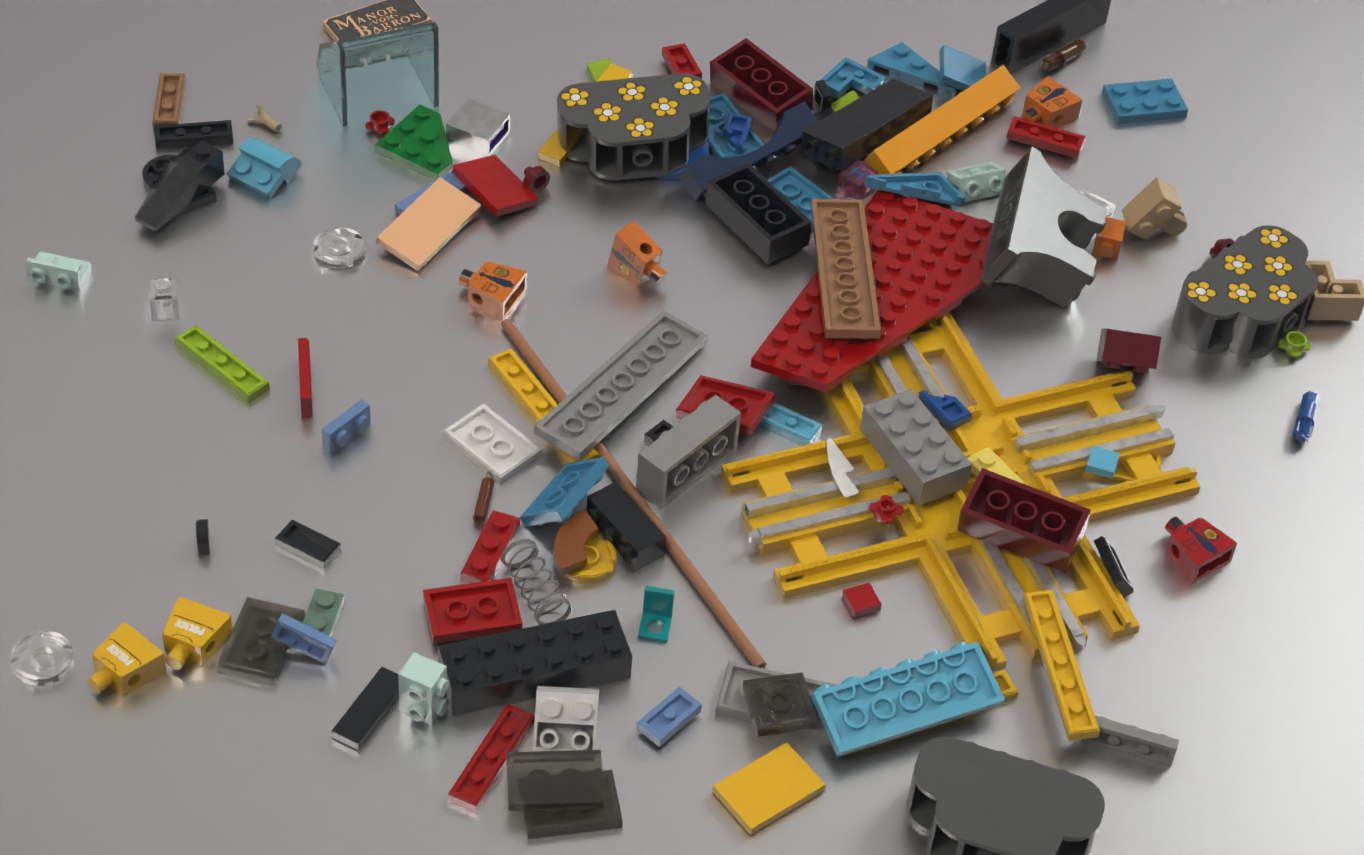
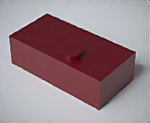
(758, 83)
(1023, 520)

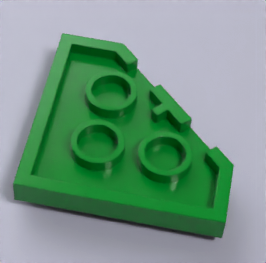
(419, 143)

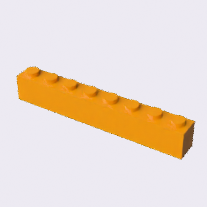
(943, 123)

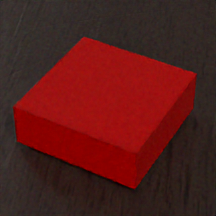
(861, 600)

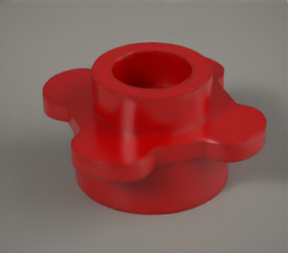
(380, 122)
(885, 510)

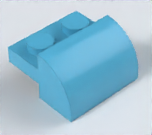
(263, 167)

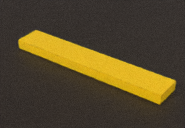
(552, 150)
(527, 391)
(1061, 665)

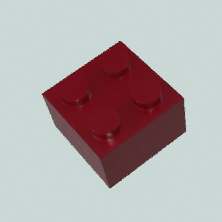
(1128, 348)

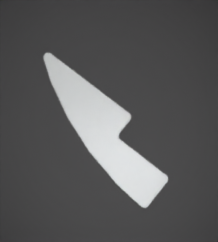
(839, 467)

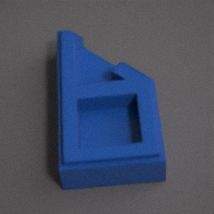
(737, 130)
(946, 409)

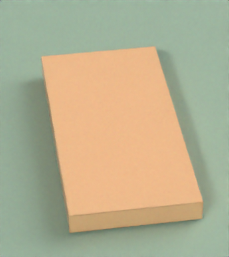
(428, 224)

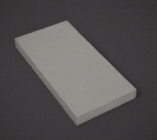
(733, 702)

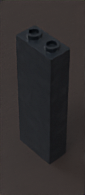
(1045, 30)
(865, 124)

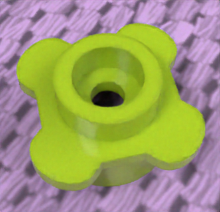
(1295, 343)

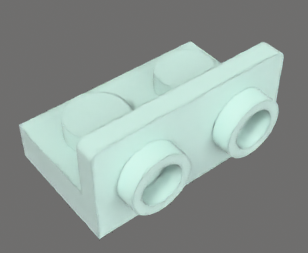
(978, 180)
(58, 270)

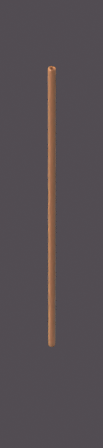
(627, 486)

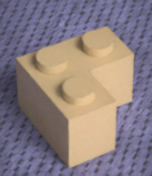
(1334, 297)

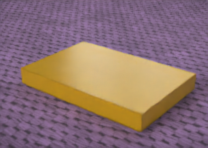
(768, 788)

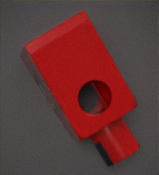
(1198, 548)

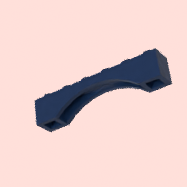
(784, 140)

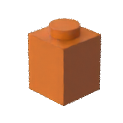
(1109, 241)

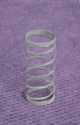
(529, 559)

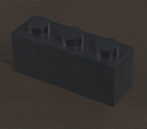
(626, 526)

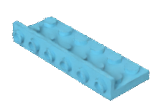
(906, 698)

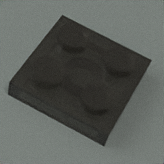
(779, 704)

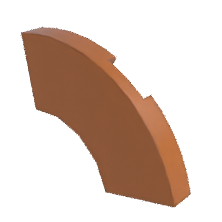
(572, 540)

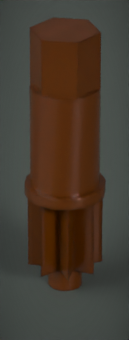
(1061, 56)

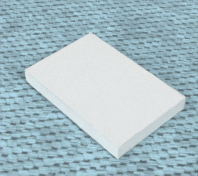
(492, 443)

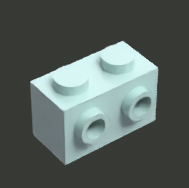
(423, 689)

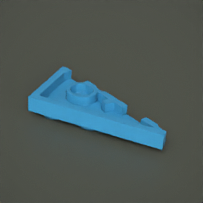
(907, 64)
(919, 185)

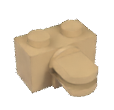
(1155, 209)

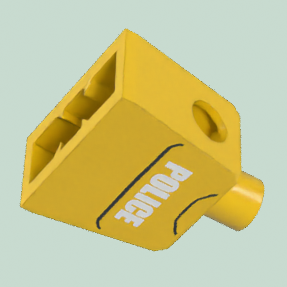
(194, 633)
(126, 661)

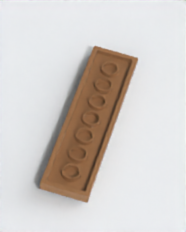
(845, 269)

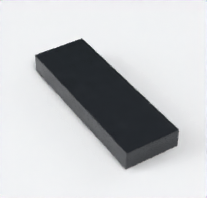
(192, 133)
(368, 709)

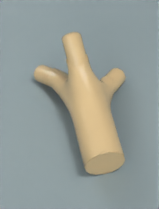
(265, 119)

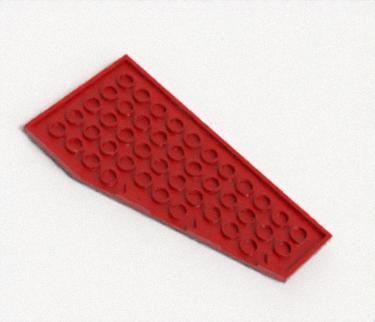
(921, 270)

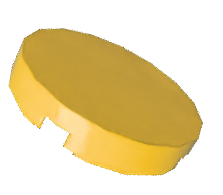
(600, 562)

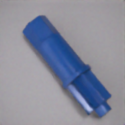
(1305, 420)

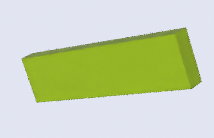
(222, 363)

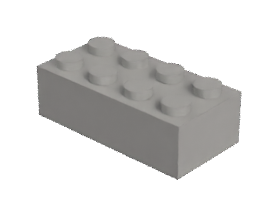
(915, 447)
(687, 451)

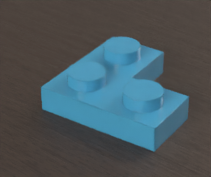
(851, 74)

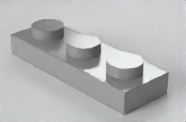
(1134, 741)

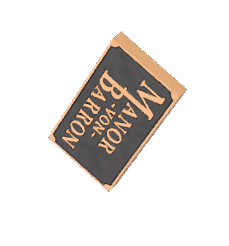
(376, 18)

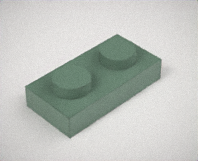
(324, 611)

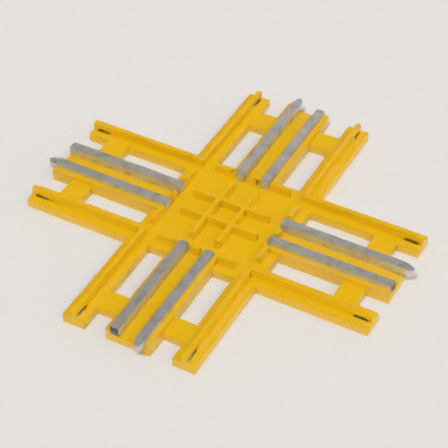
(929, 531)

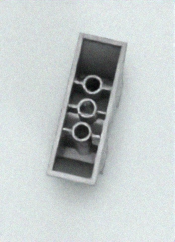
(1042, 233)

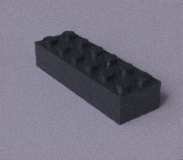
(555, 654)

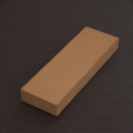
(169, 99)

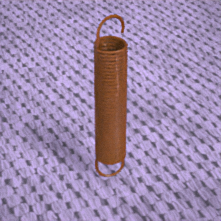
(483, 500)

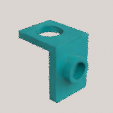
(657, 608)

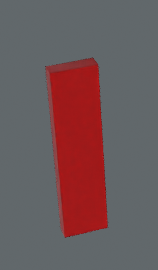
(490, 758)

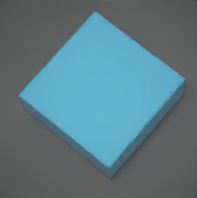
(1102, 462)

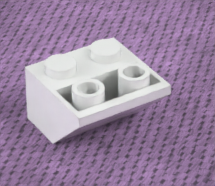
(565, 719)

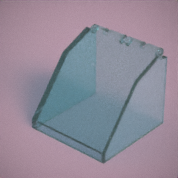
(412, 41)

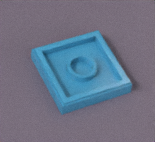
(960, 68)

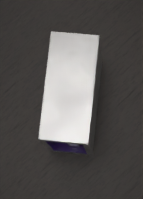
(478, 127)

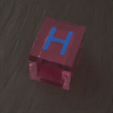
(852, 181)

